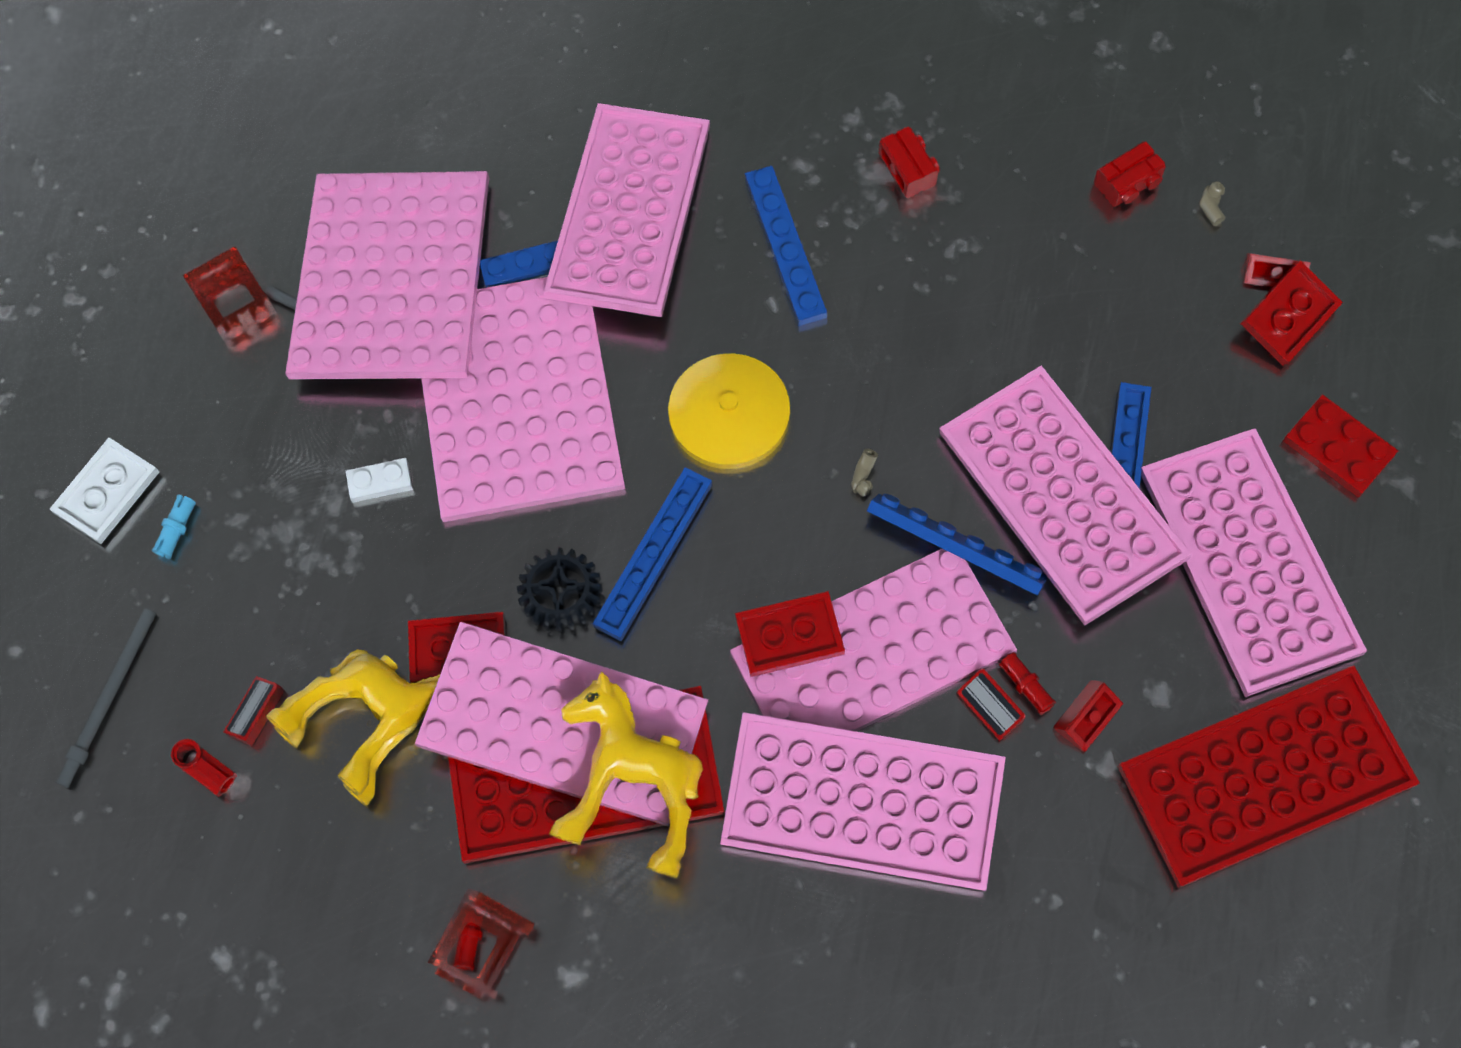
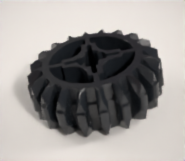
(533, 587)

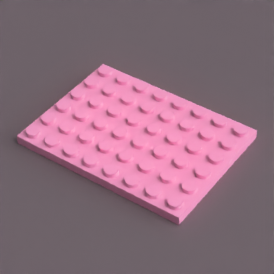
(389, 276)
(531, 413)

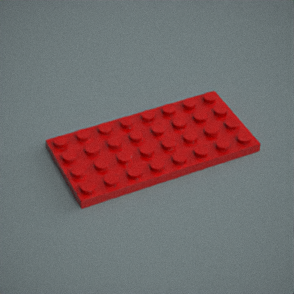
(1267, 776)
(513, 816)

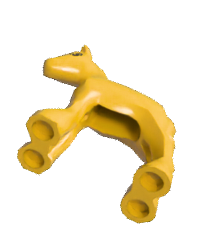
(390, 698)
(635, 760)

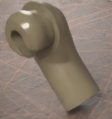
(1210, 200)
(863, 468)

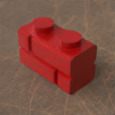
(909, 162)
(1130, 174)

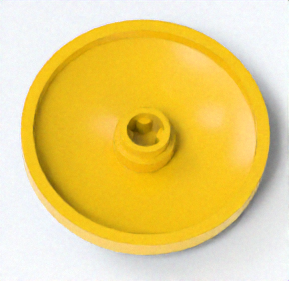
(729, 411)

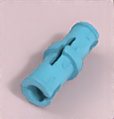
(174, 526)

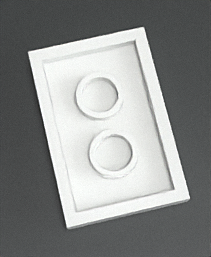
(104, 490)

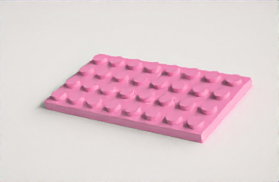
(628, 210)
(1064, 495)
(1252, 562)
(900, 645)
(503, 712)
(863, 801)

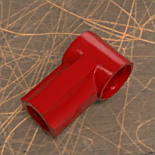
(204, 767)

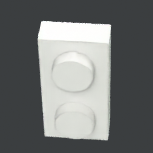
(379, 480)

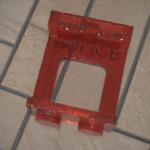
(218, 278)
(495, 919)

